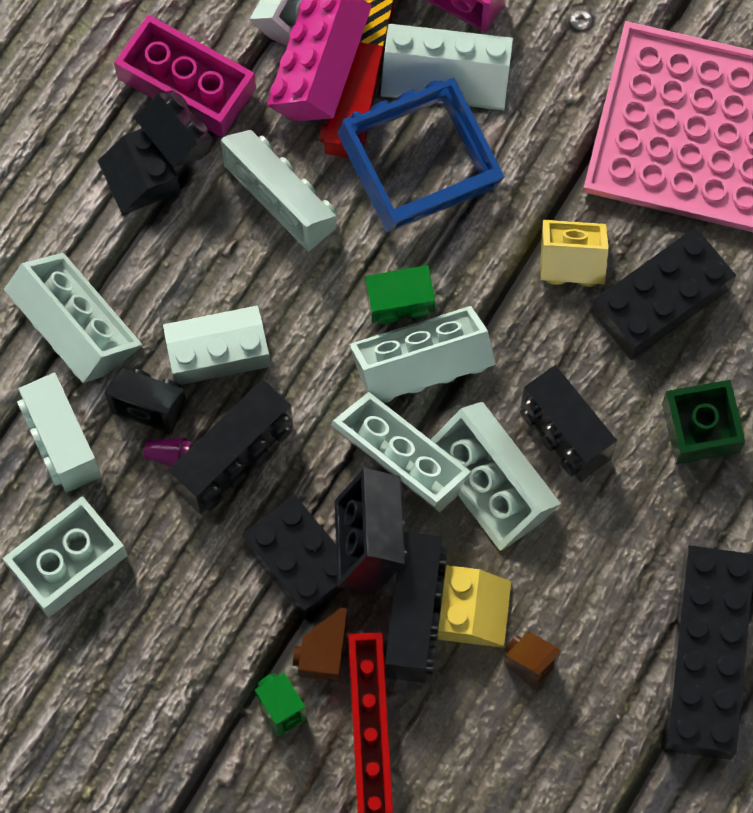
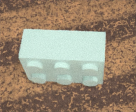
(58, 433)
(65, 556)

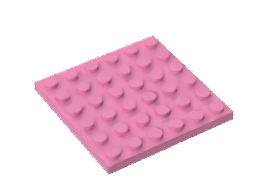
(677, 128)

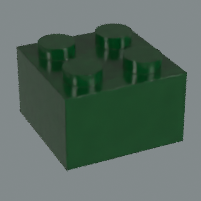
(703, 422)

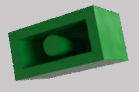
(400, 294)
(280, 703)

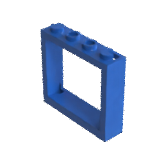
(448, 91)

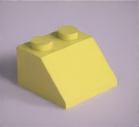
(573, 253)
(474, 607)

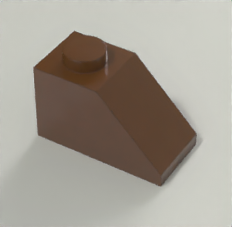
(322, 648)
(531, 658)

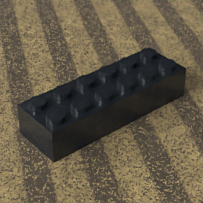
(709, 653)

